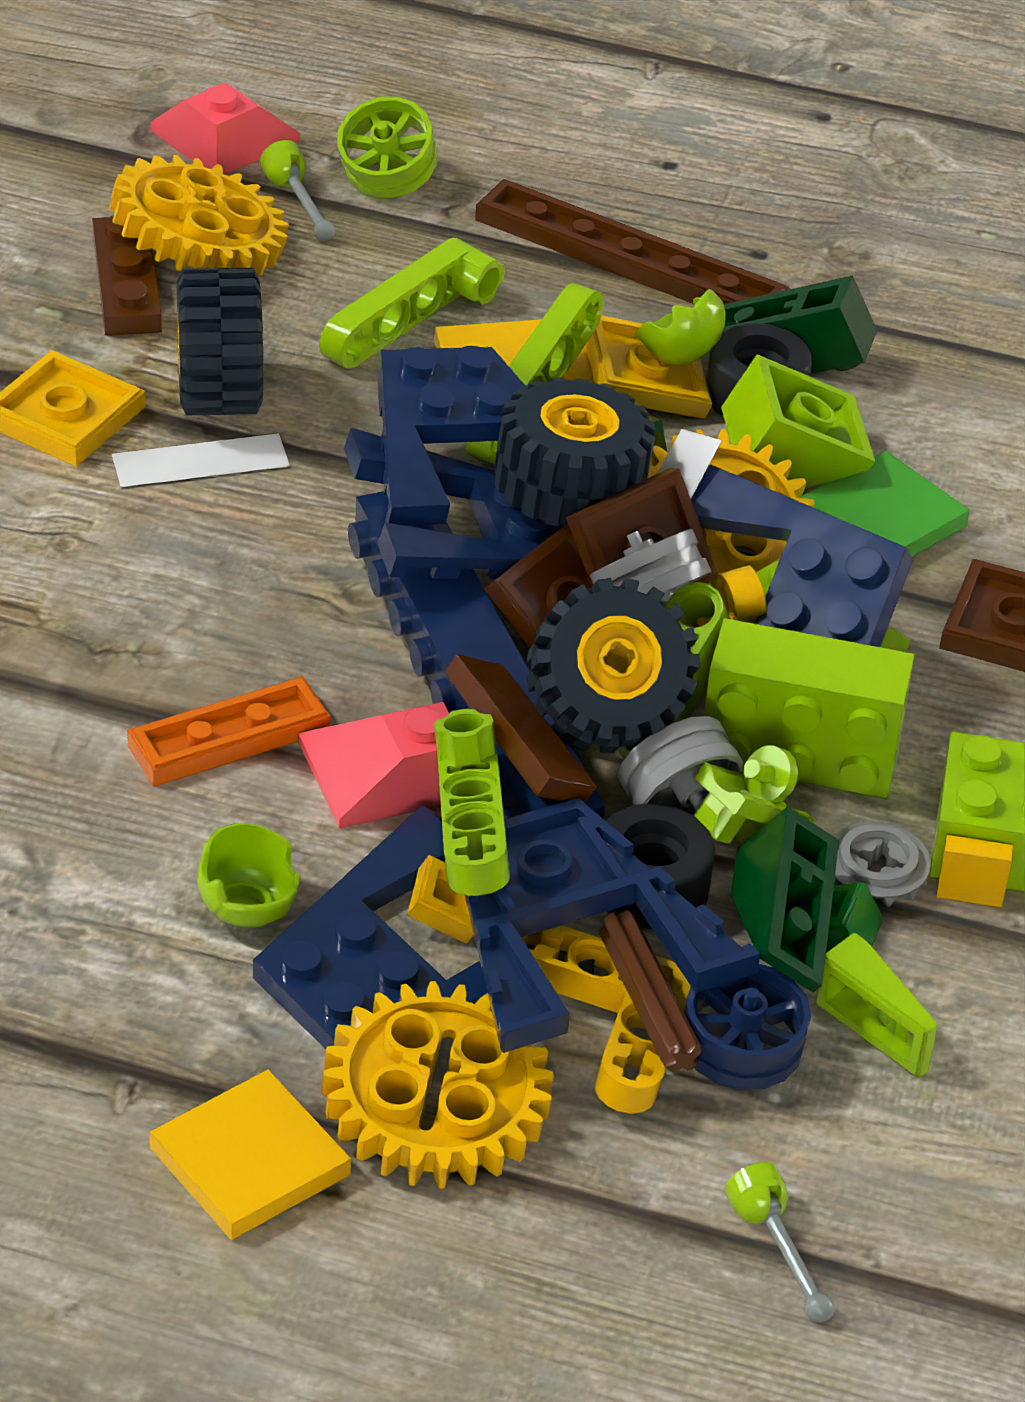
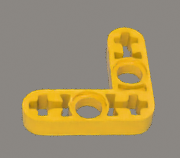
(608, 993)

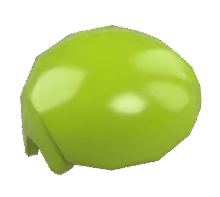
(685, 332)
(247, 875)

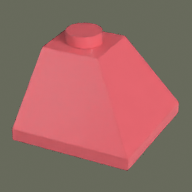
(221, 128)
(377, 764)

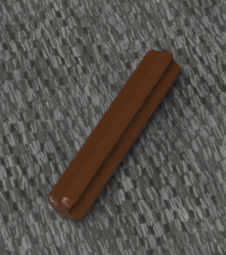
(650, 991)

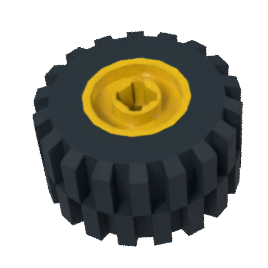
(220, 341)
(570, 447)
(612, 665)

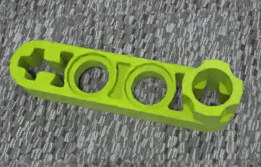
(410, 299)
(552, 346)
(471, 803)

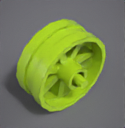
(387, 121)

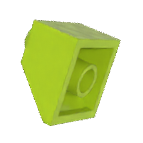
(801, 419)

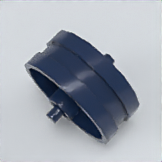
(747, 1018)

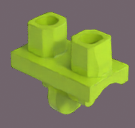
(747, 801)

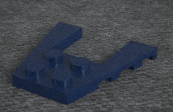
(431, 400)
(505, 529)
(831, 573)
(566, 869)
(346, 953)

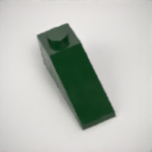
(824, 315)
(786, 894)

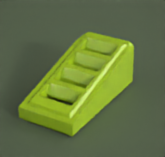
(876, 1004)

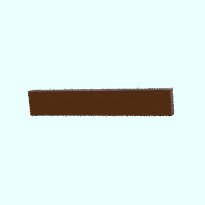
(616, 246)

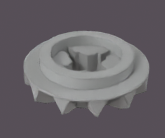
(905, 860)

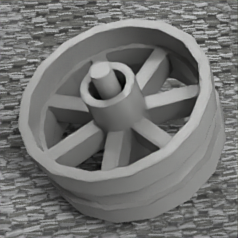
(658, 565)
(667, 762)

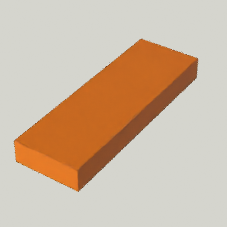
(226, 731)

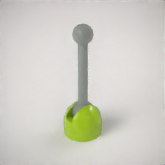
(282, 172)
(762, 1197)

